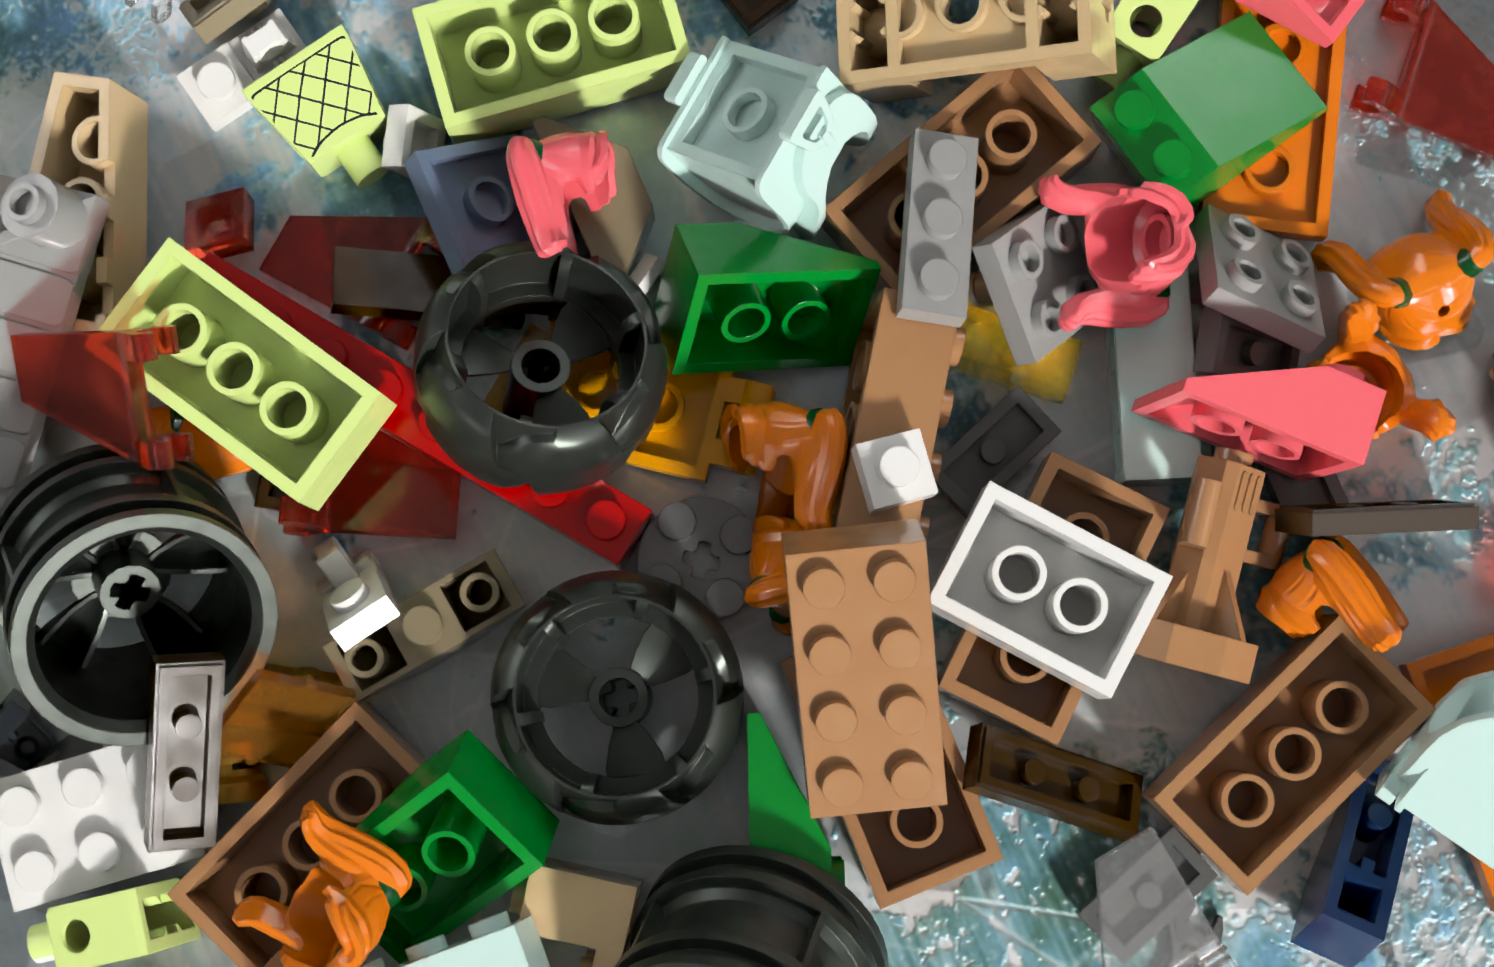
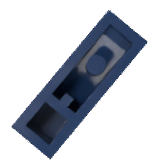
(1354, 878)

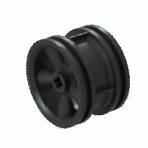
(91, 525)
(752, 912)

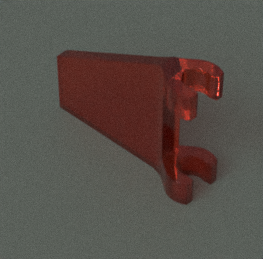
(1443, 82)
(305, 251)
(100, 388)
(384, 494)

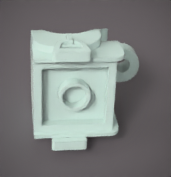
(761, 135)
(1449, 768)

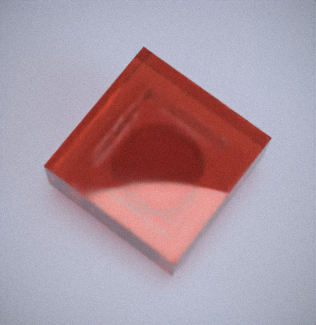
(220, 224)

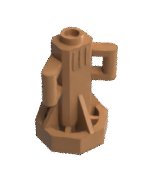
(1199, 613)

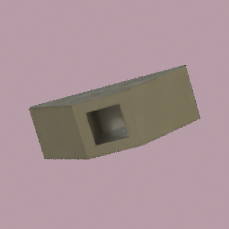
(624, 224)
(430, 627)

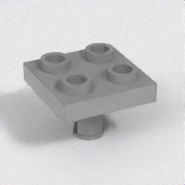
(1027, 276)
(1258, 278)

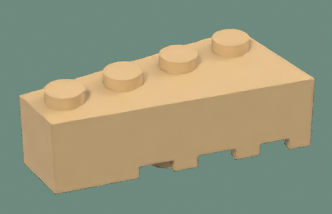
(98, 144)

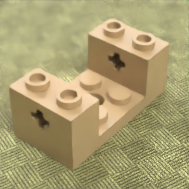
(900, 45)
(581, 908)

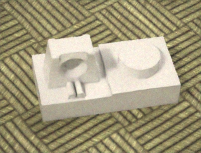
(220, 76)
(353, 593)

